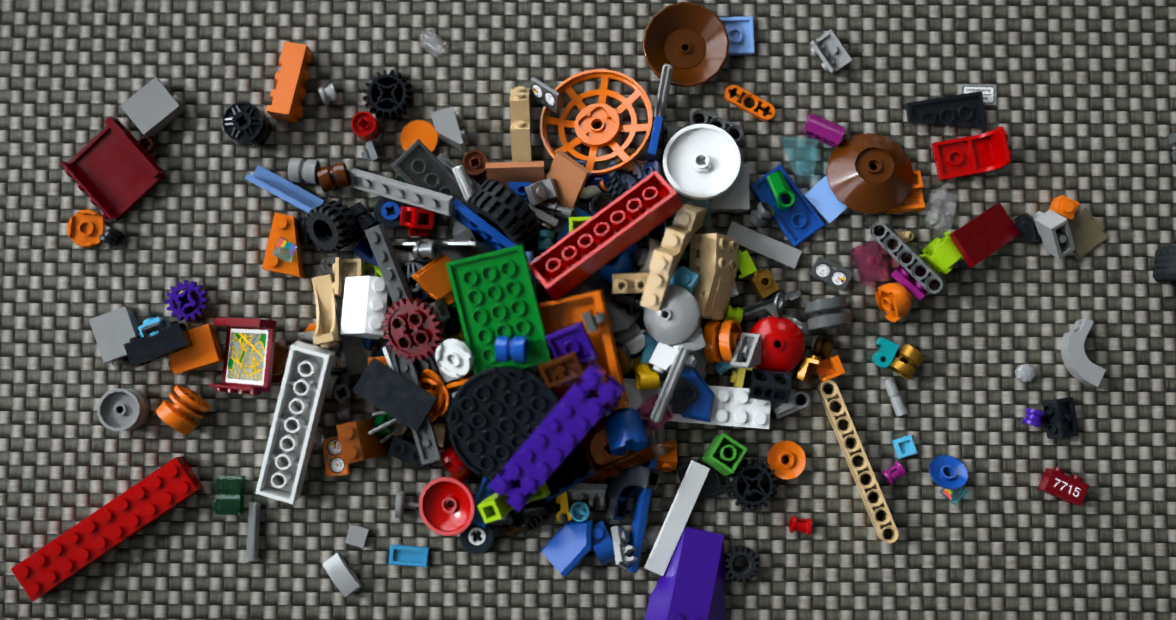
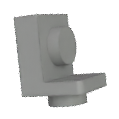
(541, 191)

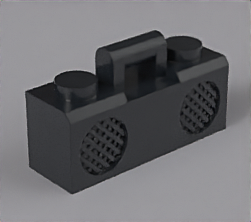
(166, 342)

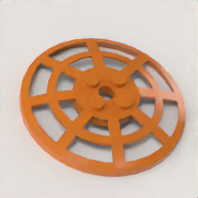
(598, 113)

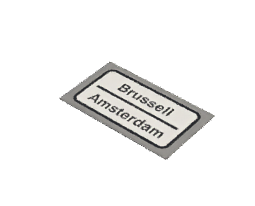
(988, 92)

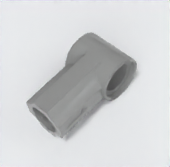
(783, 409)

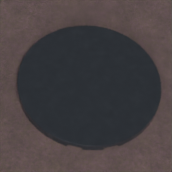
(496, 416)

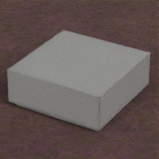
(357, 535)

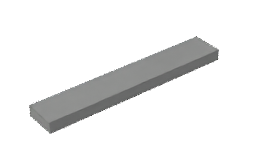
(402, 192)

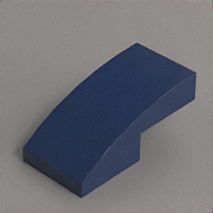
(365, 252)

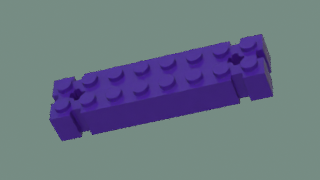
(556, 436)

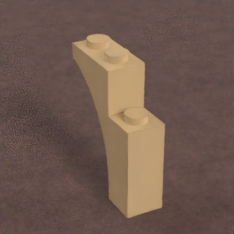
(520, 124)
(327, 327)

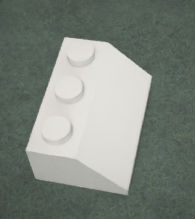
(364, 307)

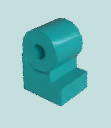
(885, 353)

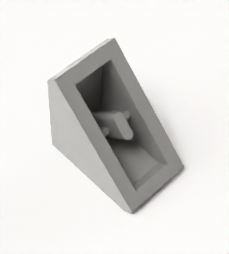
(747, 351)

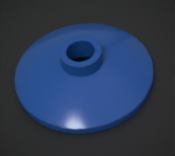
(950, 466)

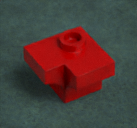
(417, 219)

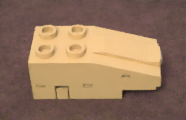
(716, 261)

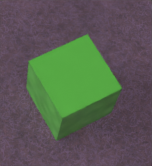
(724, 454)

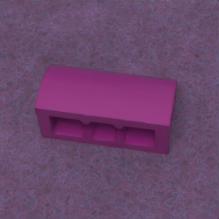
(823, 130)

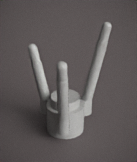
(386, 425)

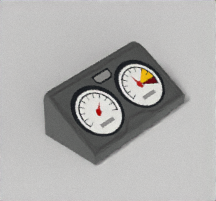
(545, 95)
(830, 273)

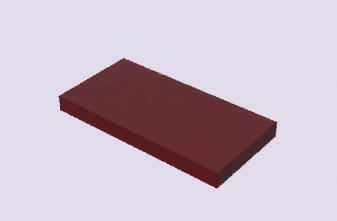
(984, 234)

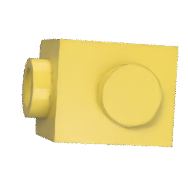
(738, 376)

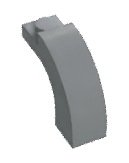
(1074, 355)

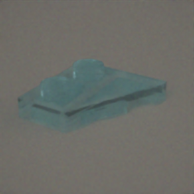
(801, 155)

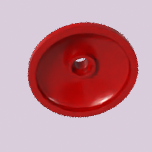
(791, 340)
(436, 507)

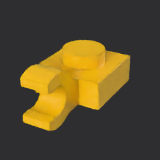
(563, 501)

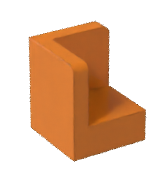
(833, 368)

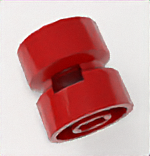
(365, 126)

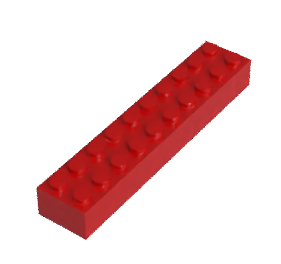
(107, 528)

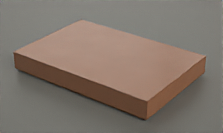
(515, 171)
(568, 179)

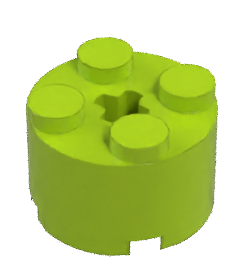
(941, 254)

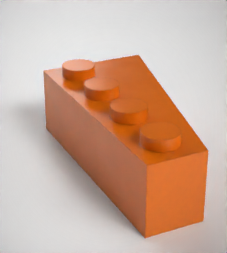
(290, 82)

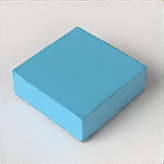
(904, 446)

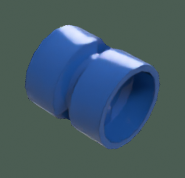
(511, 348)

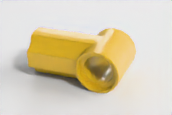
(645, 377)

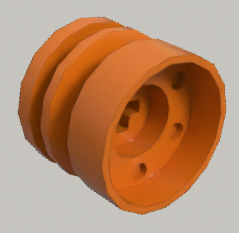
(181, 412)

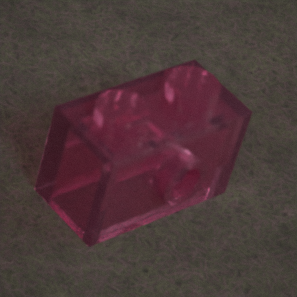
(870, 262)

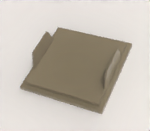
(1086, 233)

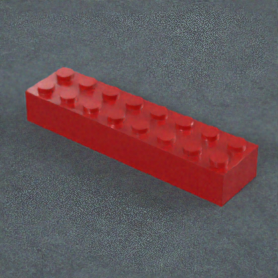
(605, 235)

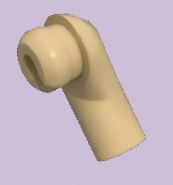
(906, 235)

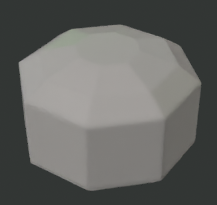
(1025, 373)

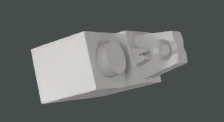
(1054, 233)

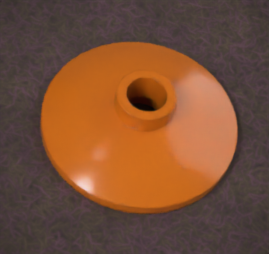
(795, 456)

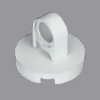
(454, 357)

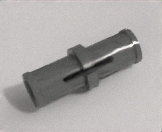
(556, 210)

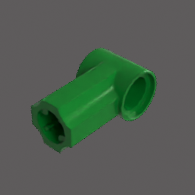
(780, 189)

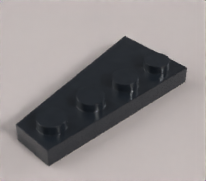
(955, 110)
(569, 473)

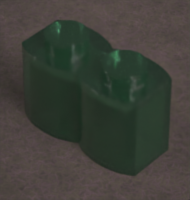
(229, 494)

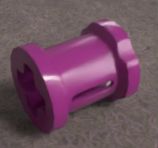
(894, 473)

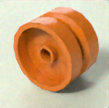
(721, 340)

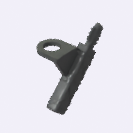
(773, 305)

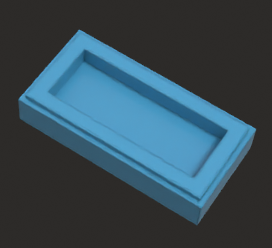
(409, 555)

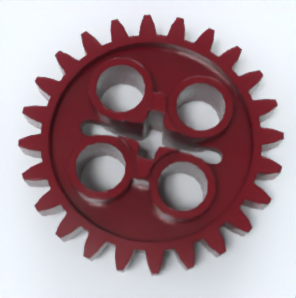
(397, 333)

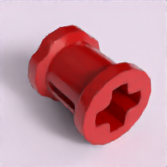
(800, 525)

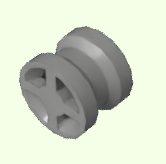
(328, 94)

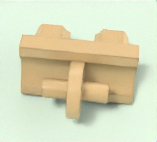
(629, 282)

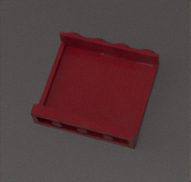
(114, 170)

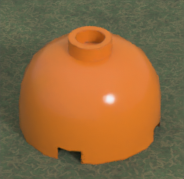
(894, 300)

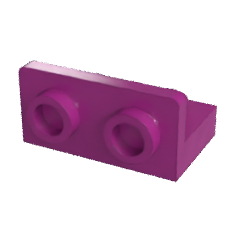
(909, 281)

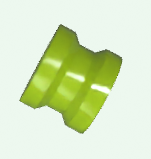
(733, 314)

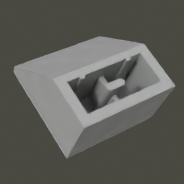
(447, 126)

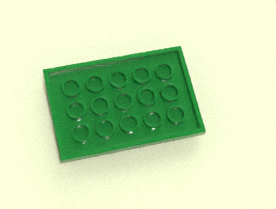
(495, 300)

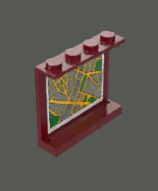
(247, 355)

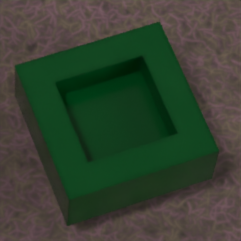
(379, 420)

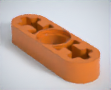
(759, 114)

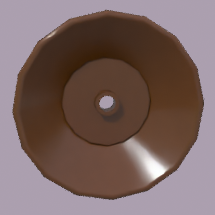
(691, 27)
(865, 188)

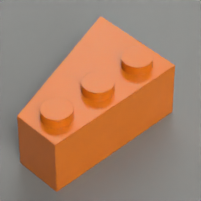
(287, 228)

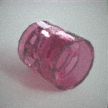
(646, 410)

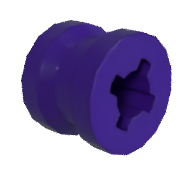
(1033, 417)

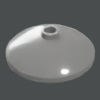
(682, 318)

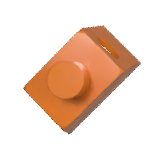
(435, 279)

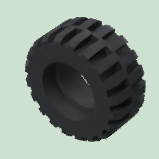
(505, 211)

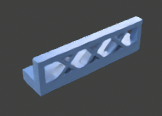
(284, 189)

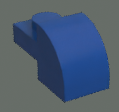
(602, 543)

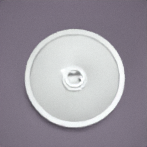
(701, 161)

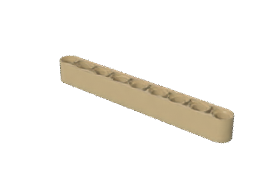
(864, 468)

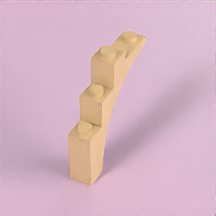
(667, 256)

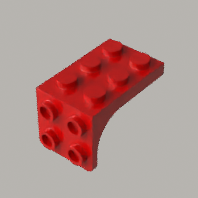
(972, 154)

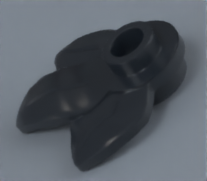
(679, 400)

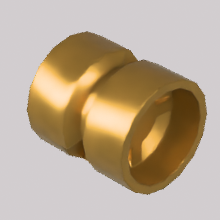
(911, 356)

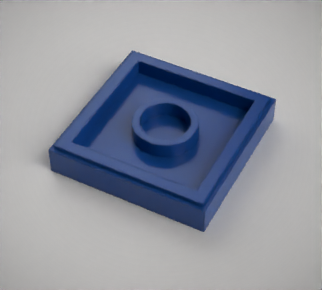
(654, 138)

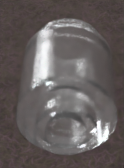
(432, 43)

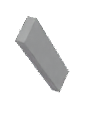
(764, 245)

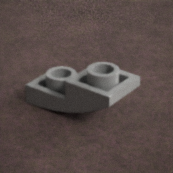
(341, 575)

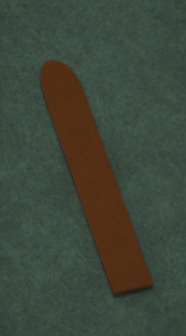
(634, 459)

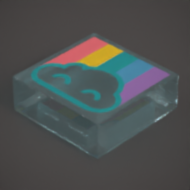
(285, 250)
(953, 496)

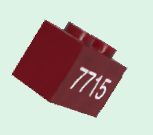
(1062, 486)

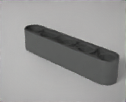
(899, 253)

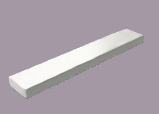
(677, 518)

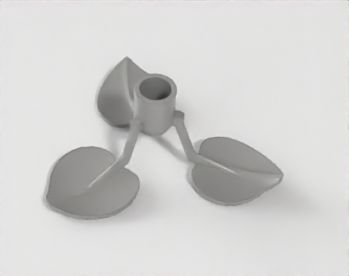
(635, 340)

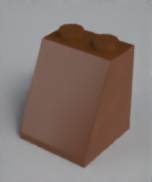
(357, 442)

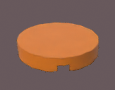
(419, 130)
(86, 228)

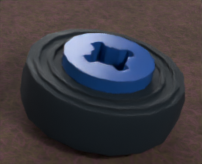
(391, 217)

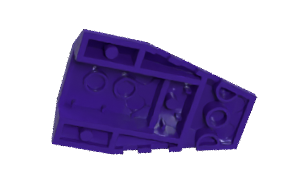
(692, 581)

